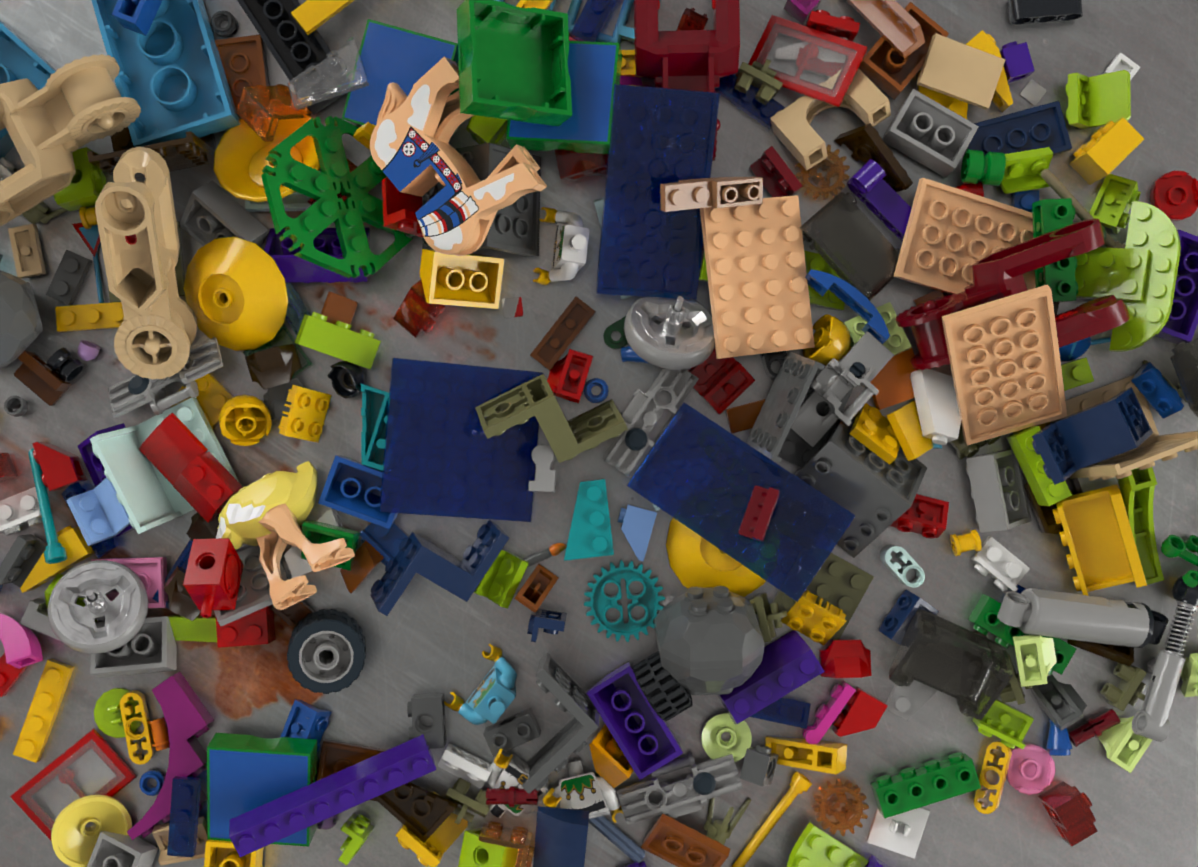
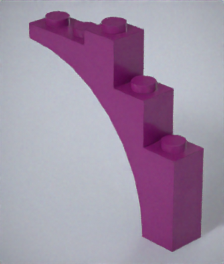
(186, 722)

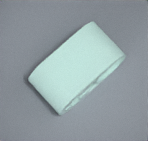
(900, 571)

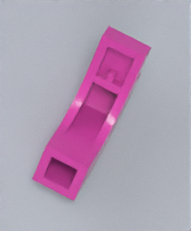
(19, 643)

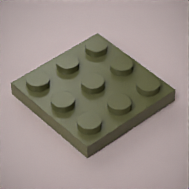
(837, 583)

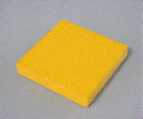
(908, 431)

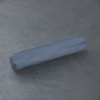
(618, 838)

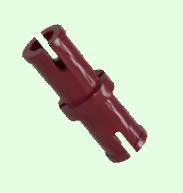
(1094, 727)
(511, 796)

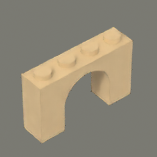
(794, 121)

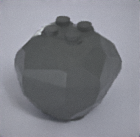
(18, 318)
(709, 640)

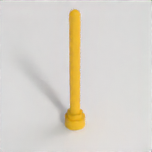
(798, 784)

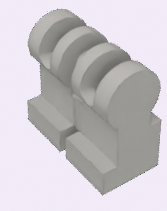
(545, 477)

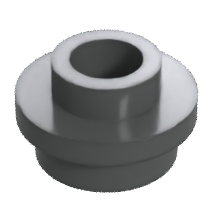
(218, 18)

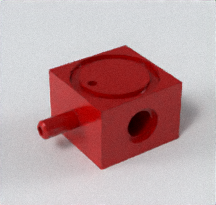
(213, 575)

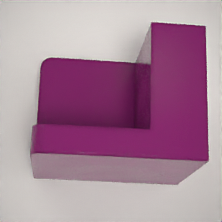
(801, 8)

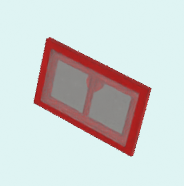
(809, 59)
(80, 771)

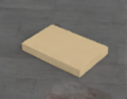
(961, 71)

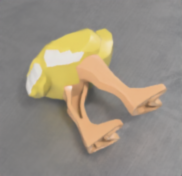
(271, 517)

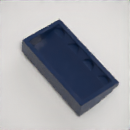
(560, 837)

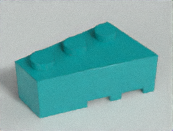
(374, 423)
(590, 525)

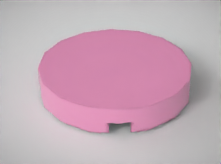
(1030, 769)

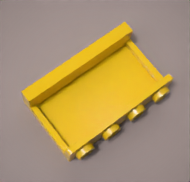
(1099, 540)

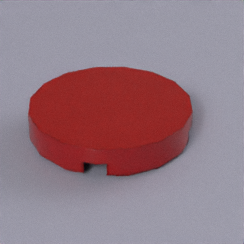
(1175, 195)

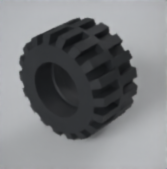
(660, 688)

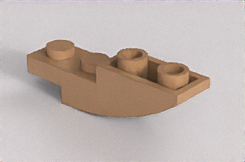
(711, 192)

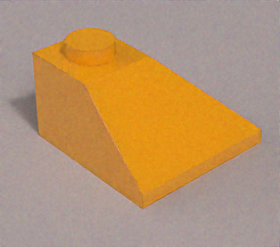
(609, 758)

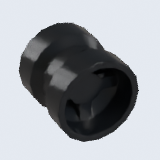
(65, 364)

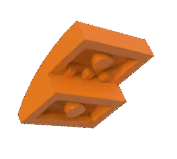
(894, 381)

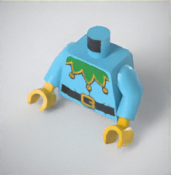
(491, 695)

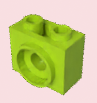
(487, 129)
(83, 191)
(483, 854)

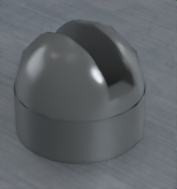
(15, 402)

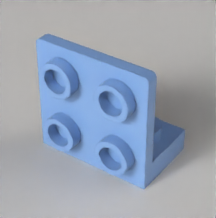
(99, 513)

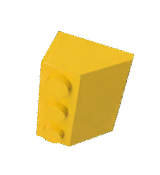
(461, 280)

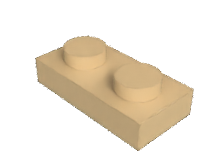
(27, 251)

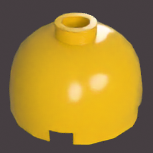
(830, 340)
(245, 420)

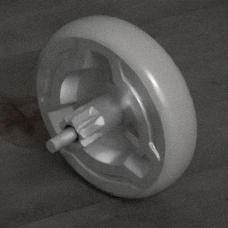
(669, 343)
(93, 581)

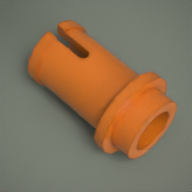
(159, 734)

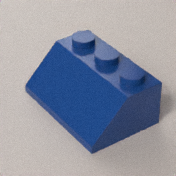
(355, 491)

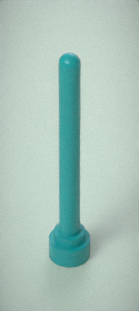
(54, 551)

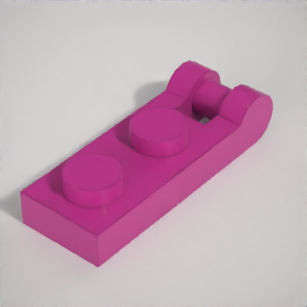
(828, 713)

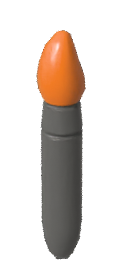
(537, 557)

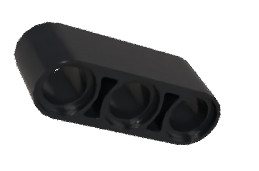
(1043, 11)

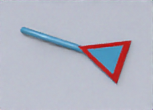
(92, 241)

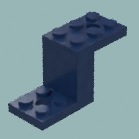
(1092, 435)
(438, 566)

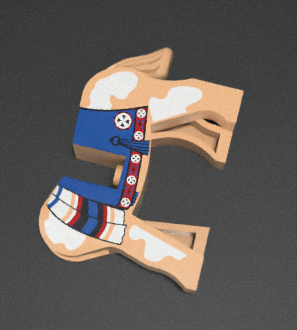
(416, 154)

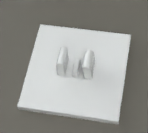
(899, 832)

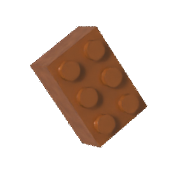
(888, 68)

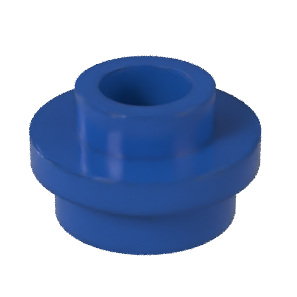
(596, 398)
(145, 785)

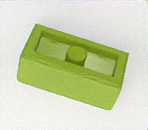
(198, 630)

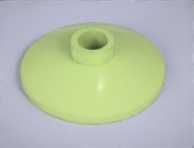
(737, 744)

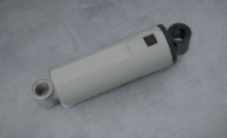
(1082, 618)

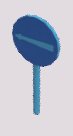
(1077, 349)

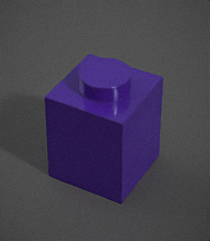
(1017, 62)

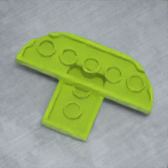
(1138, 274)

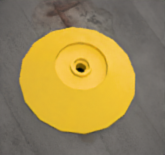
(243, 155)
(253, 289)
(704, 565)

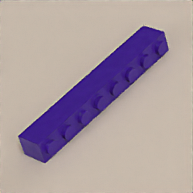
(331, 795)

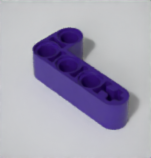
(880, 198)

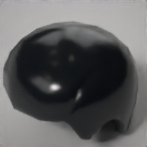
(346, 379)

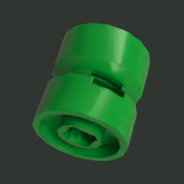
(987, 167)

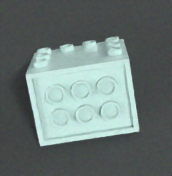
(138, 483)

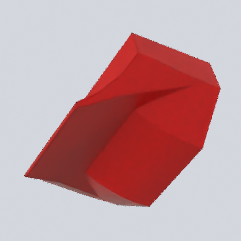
(570, 375)
(845, 660)

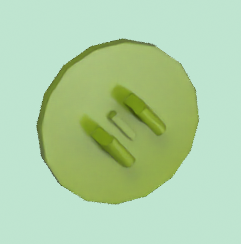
(108, 713)

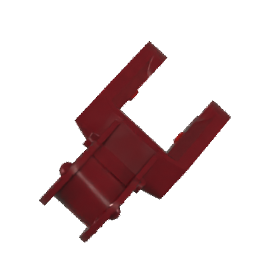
(687, 56)
(1002, 276)

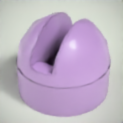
(88, 350)
(327, 823)

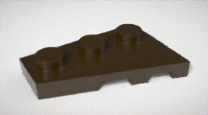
(868, 145)
(417, 808)

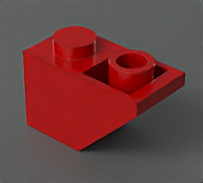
(58, 466)
(859, 714)

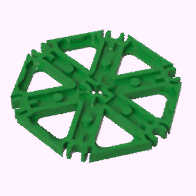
(328, 208)

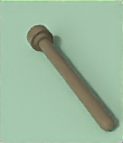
(1080, 211)

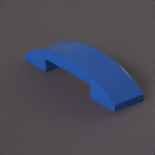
(852, 297)

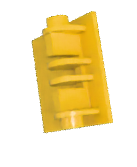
(305, 414)
(813, 620)

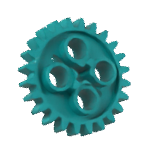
(601, 602)

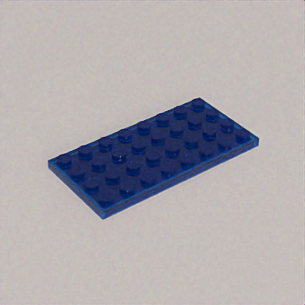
(654, 141)
(706, 484)

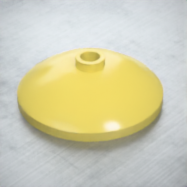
(75, 842)

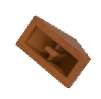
(536, 588)

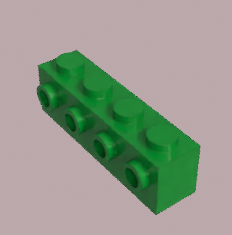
(1060, 275)
(986, 620)
(925, 785)

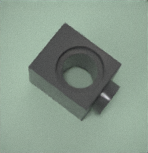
(759, 765)

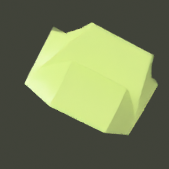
(1034, 658)
(1124, 745)

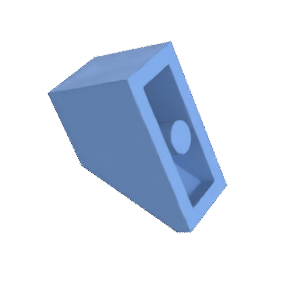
(637, 527)

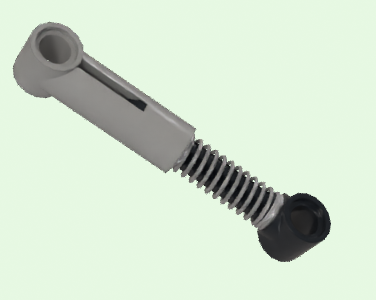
(1152, 718)

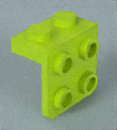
(1098, 99)

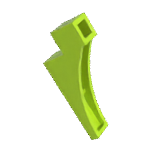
(1138, 498)

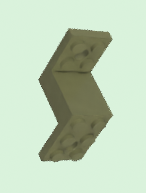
(564, 436)

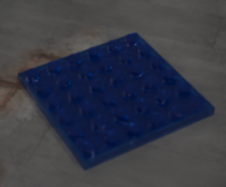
(439, 453)

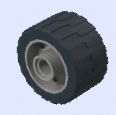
(324, 670)

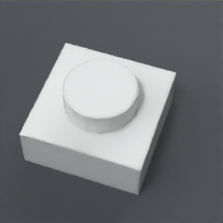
(1122, 62)

